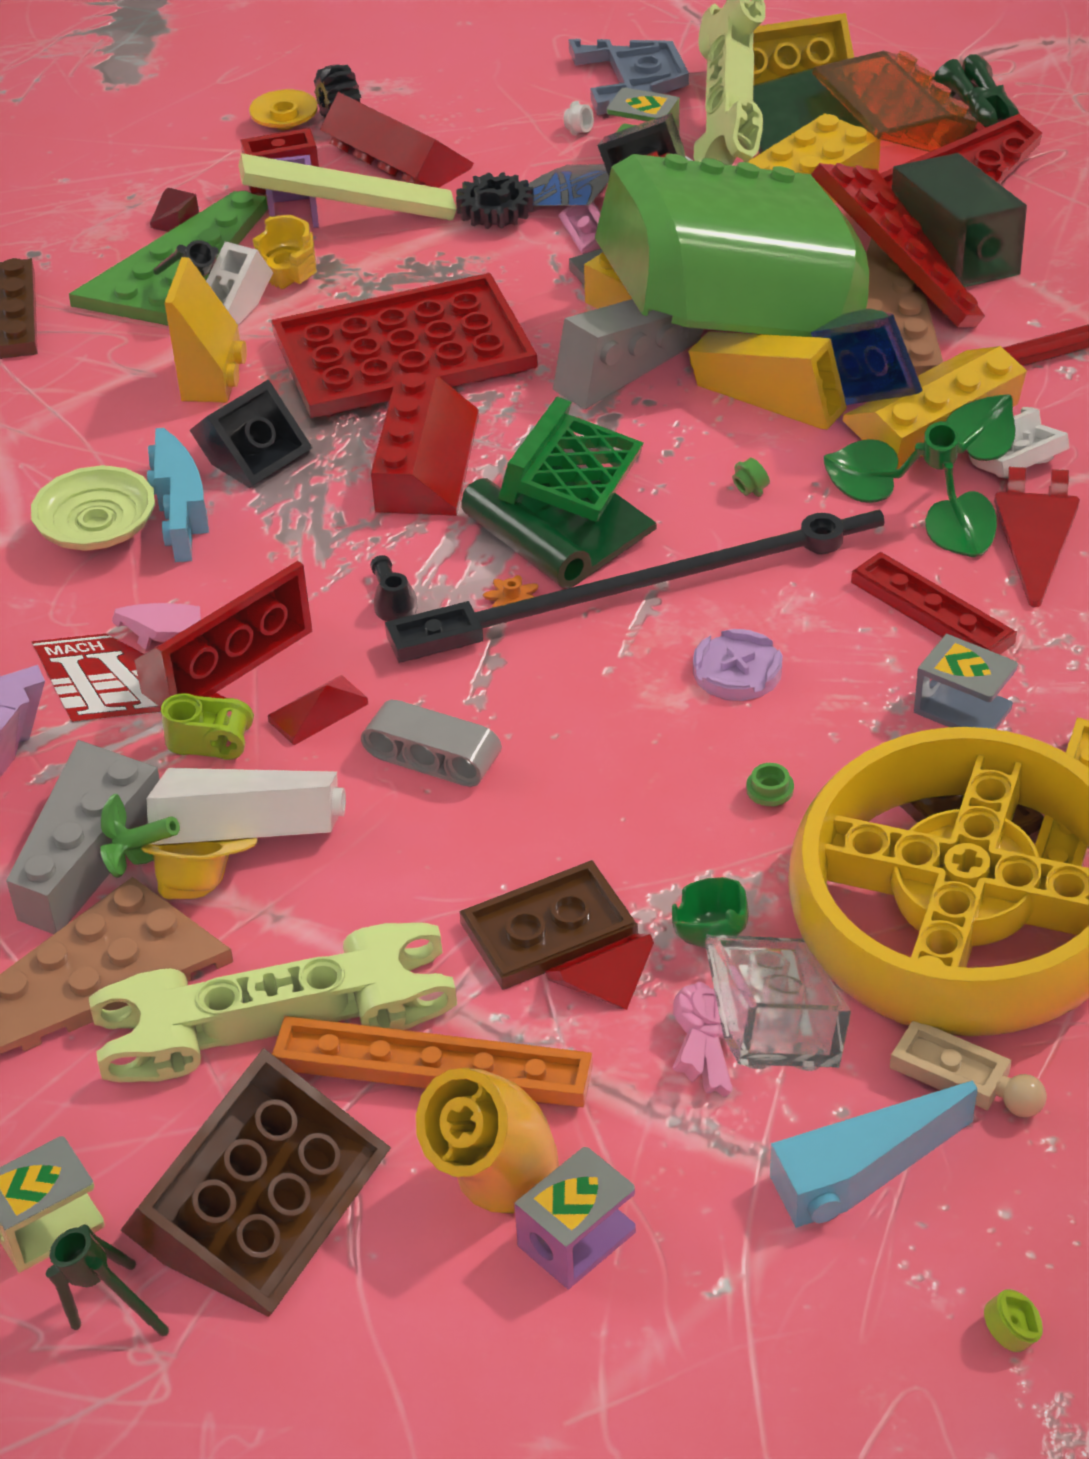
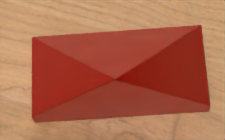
(317, 709)
(607, 972)

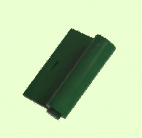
(794, 102)
(554, 539)

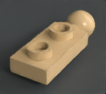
(950, 1061)

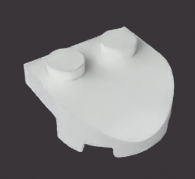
(1032, 444)

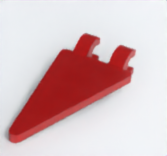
(1036, 528)

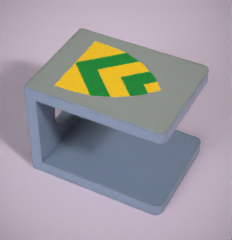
(963, 685)

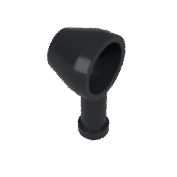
(394, 593)

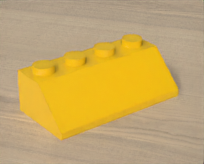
(800, 45)
(946, 387)

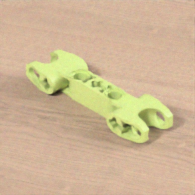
(732, 117)
(181, 1019)

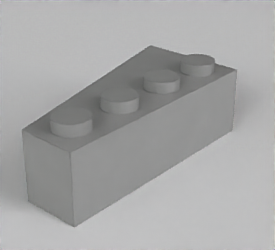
(613, 348)
(63, 852)

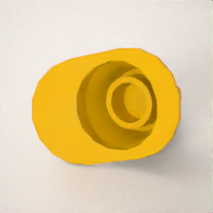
(193, 867)

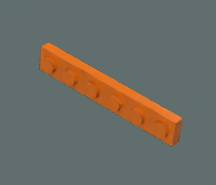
(419, 1057)

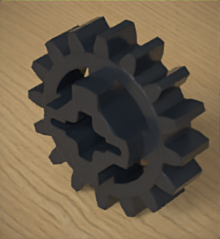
(495, 200)

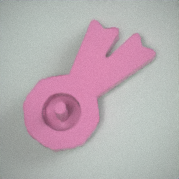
(701, 1050)

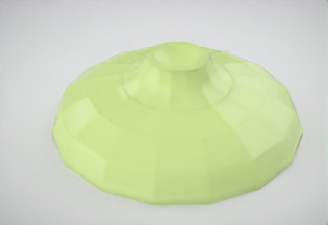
(93, 507)

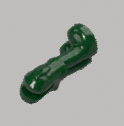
(977, 89)

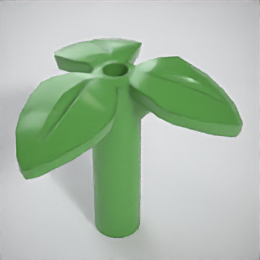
(130, 841)

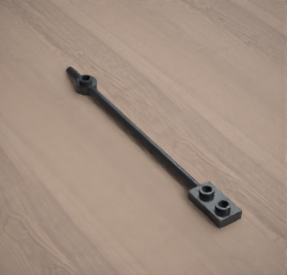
(461, 626)

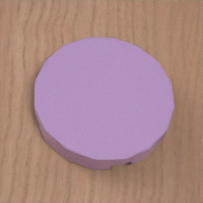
(737, 665)

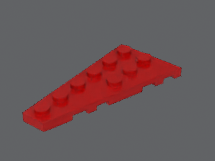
(993, 149)
(886, 220)

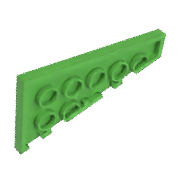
(132, 287)

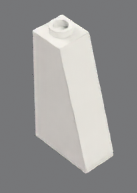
(245, 803)

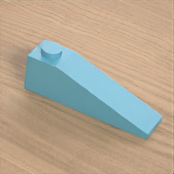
(849, 1160)

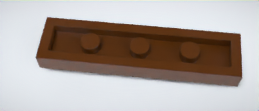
(17, 308)

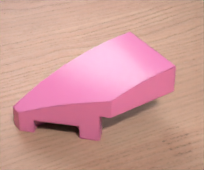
(156, 620)

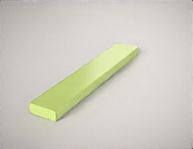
(346, 187)

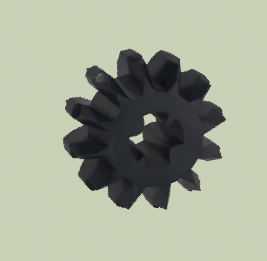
(331, 81)

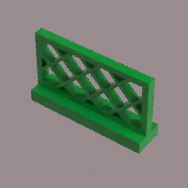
(545, 447)

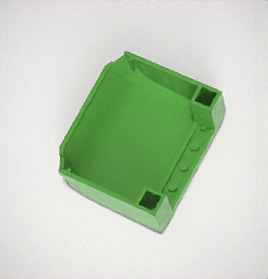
(731, 245)

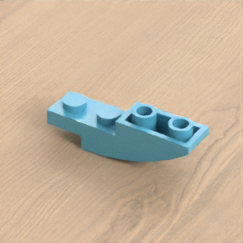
(178, 493)

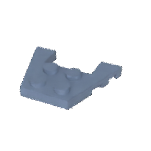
(640, 66)

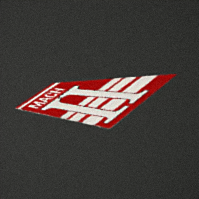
(95, 676)

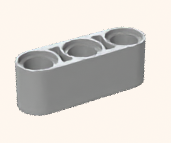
(431, 742)

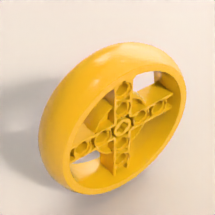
(955, 878)

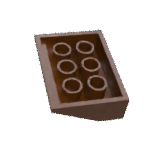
(257, 1187)

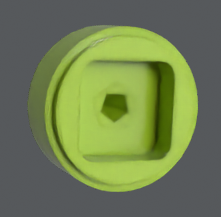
(1013, 1320)

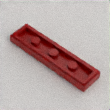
(930, 604)

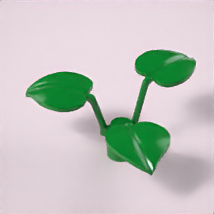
(958, 524)

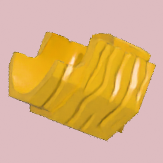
(287, 250)

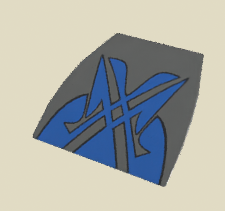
(570, 185)

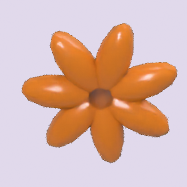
(510, 591)

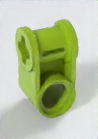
(202, 726)

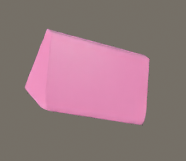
(582, 224)

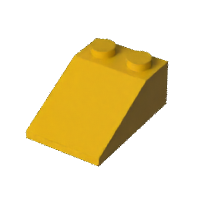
(202, 338)

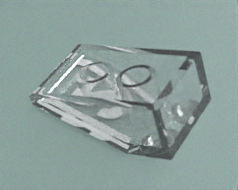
(776, 1003)

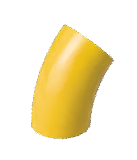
(485, 1136)

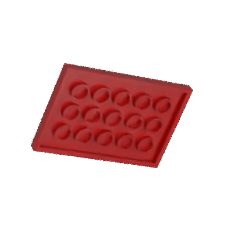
(355, 350)

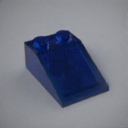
(870, 356)

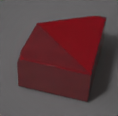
(174, 209)

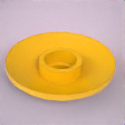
(283, 108)

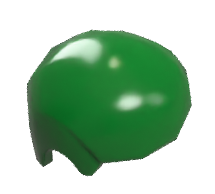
(710, 908)

